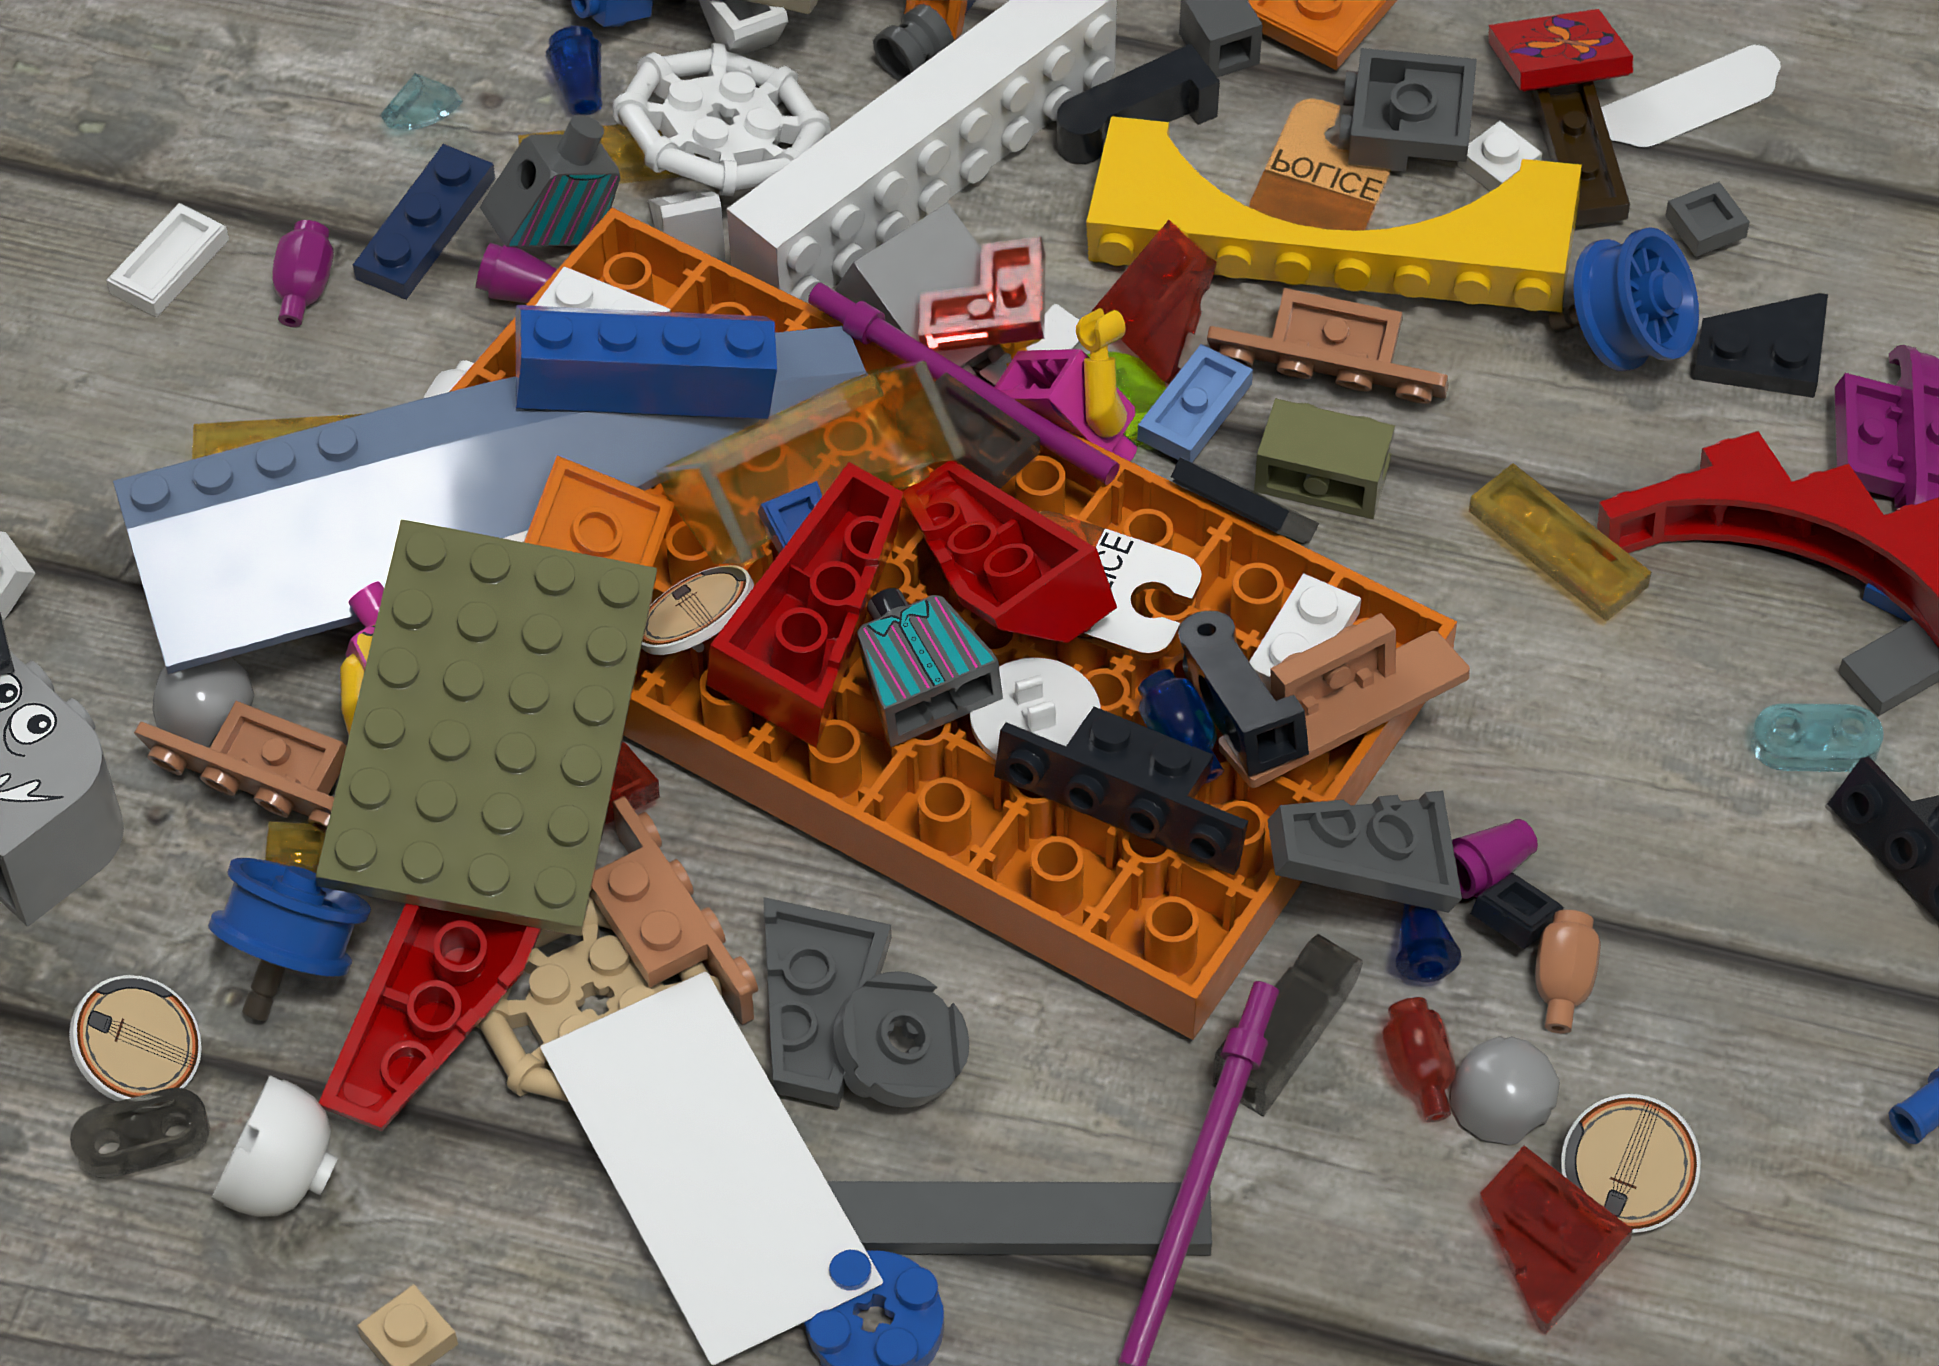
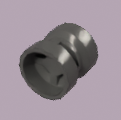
(913, 42)

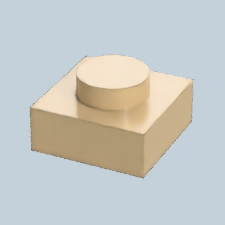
(408, 1331)

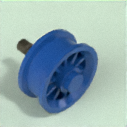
(1633, 300)
(286, 924)

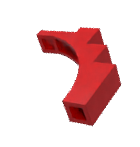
(1824, 516)

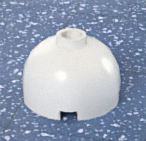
(278, 1153)

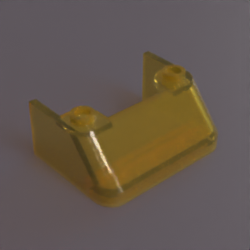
(878, 420)

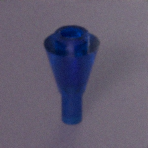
(1425, 946)

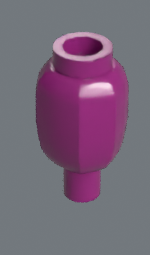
(301, 269)

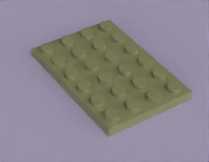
(488, 728)

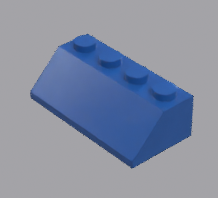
(644, 362)

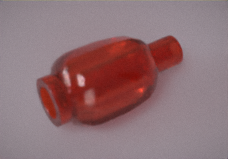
(1421, 1054)

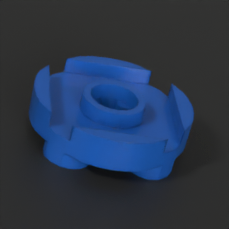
(906, 1294)

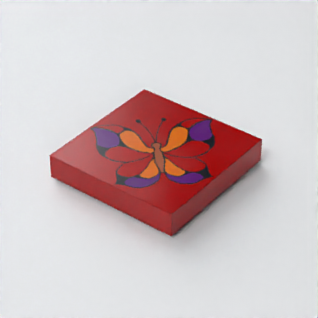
(1560, 50)

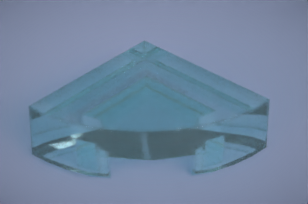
(420, 104)

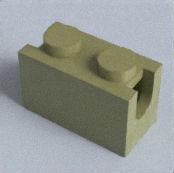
(1324, 458)

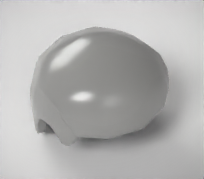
(200, 698)
(1504, 1090)

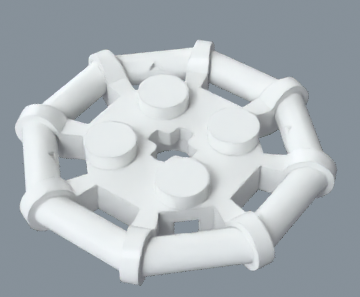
(699, 108)

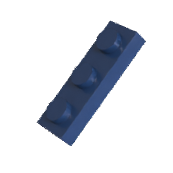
(424, 221)

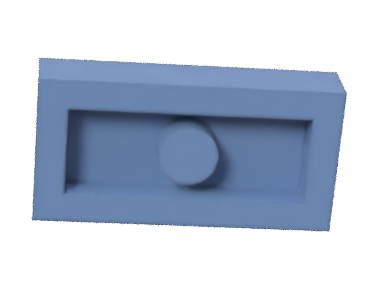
(1195, 404)

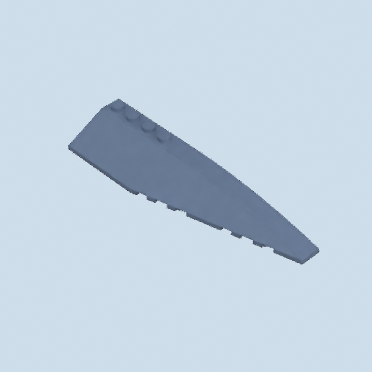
(293, 526)

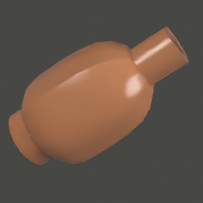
(1566, 966)

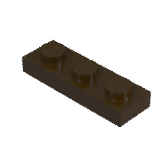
(1579, 135)

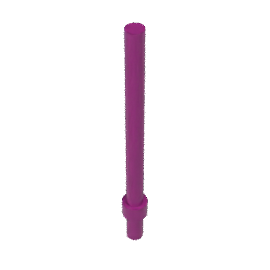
(869, 325)
(1243, 1053)

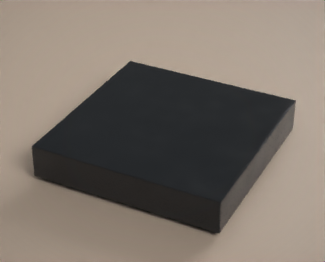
(1244, 501)

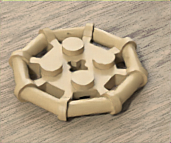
(557, 991)

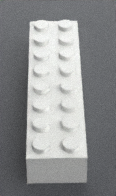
(921, 141)

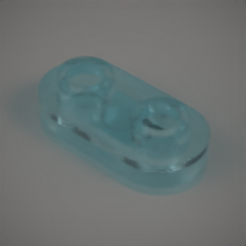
(1818, 737)

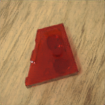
(1162, 298)
(1549, 1234)

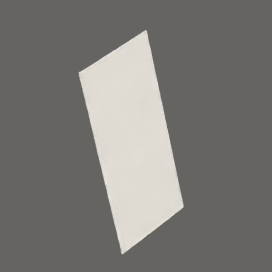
(708, 1165)

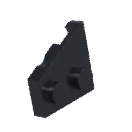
(1765, 346)

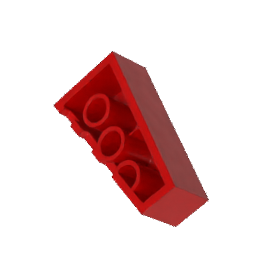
(802, 618)

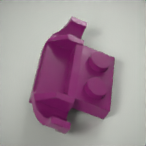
(1892, 429)

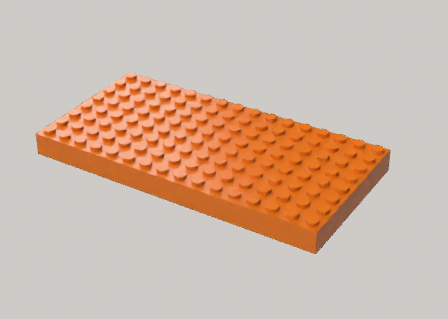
(929, 809)

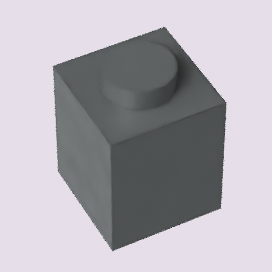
(1222, 33)

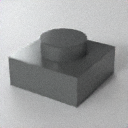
(1707, 219)

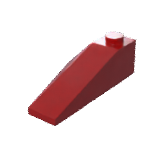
(1009, 558)
(421, 1004)

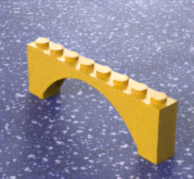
(1493, 251)

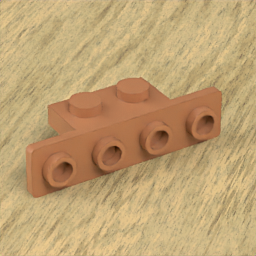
(1334, 340)
(1357, 685)
(261, 755)
(657, 918)

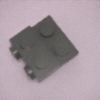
(1407, 108)

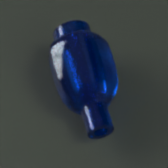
(1178, 711)

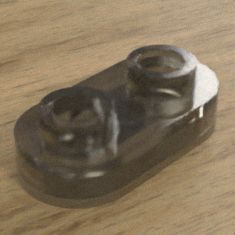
(140, 1130)

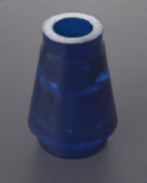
(577, 68)

